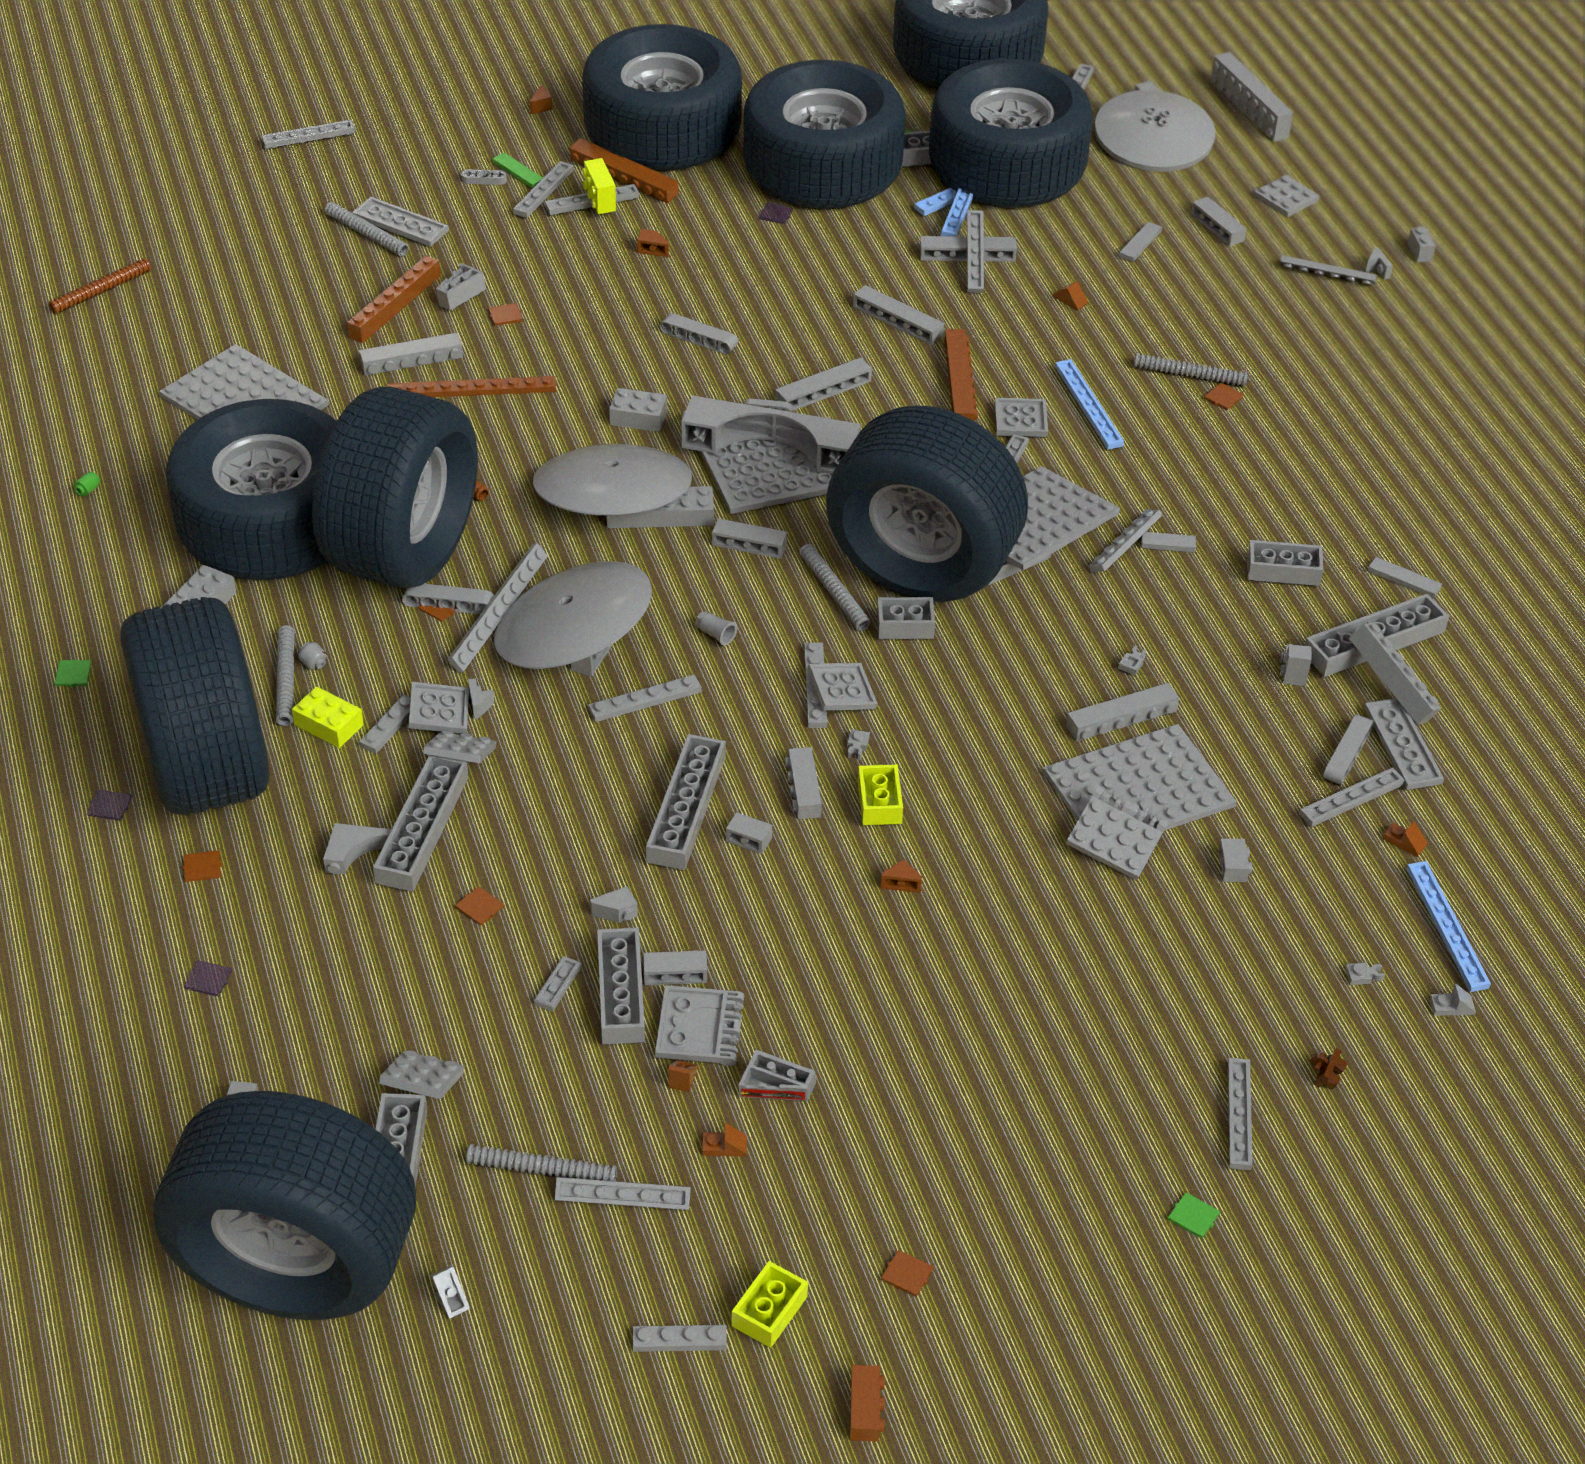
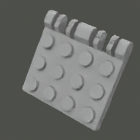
(1116, 835)
(697, 1024)

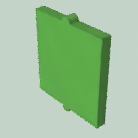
(73, 673)
(1193, 1215)

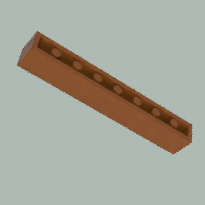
(627, 171)
(393, 299)
(960, 373)

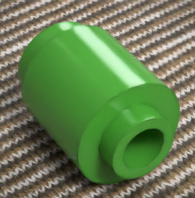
(86, 484)

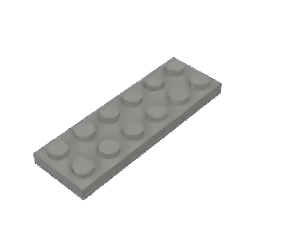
(401, 221)
(1404, 744)

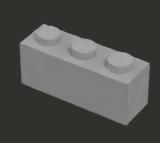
(675, 967)

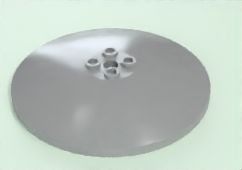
(1133, 137)

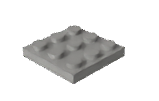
(1286, 195)
(1021, 417)
(842, 686)
(438, 707)
(460, 746)
(422, 1074)

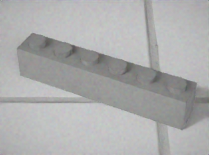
(955, 248)
(898, 315)
(411, 353)
(825, 384)
(1395, 673)
(1122, 712)

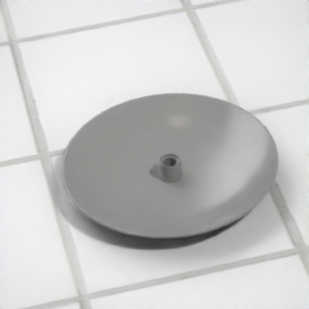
(612, 479)
(573, 615)

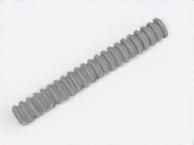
(366, 229)
(1191, 369)
(835, 587)
(285, 675)
(539, 1164)

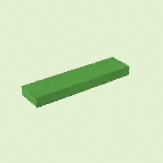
(517, 170)

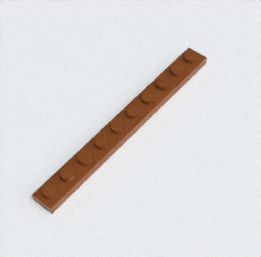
(480, 386)

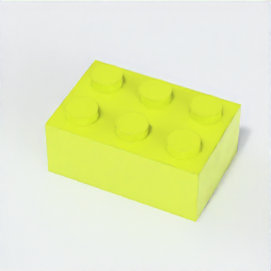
(599, 186)
(327, 717)
(880, 794)
(769, 1304)

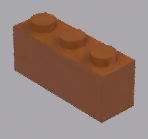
(866, 1403)

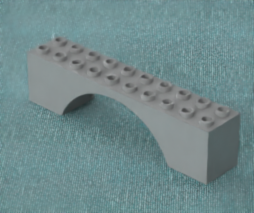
(719, 423)

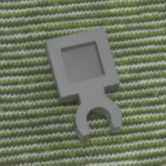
(1132, 662)
(857, 742)
(1362, 974)

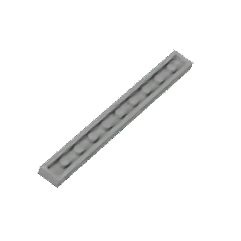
(497, 608)

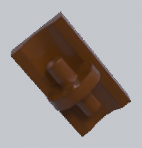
(1326, 1066)

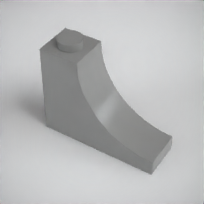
(349, 843)

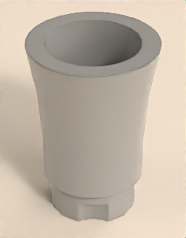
(718, 628)

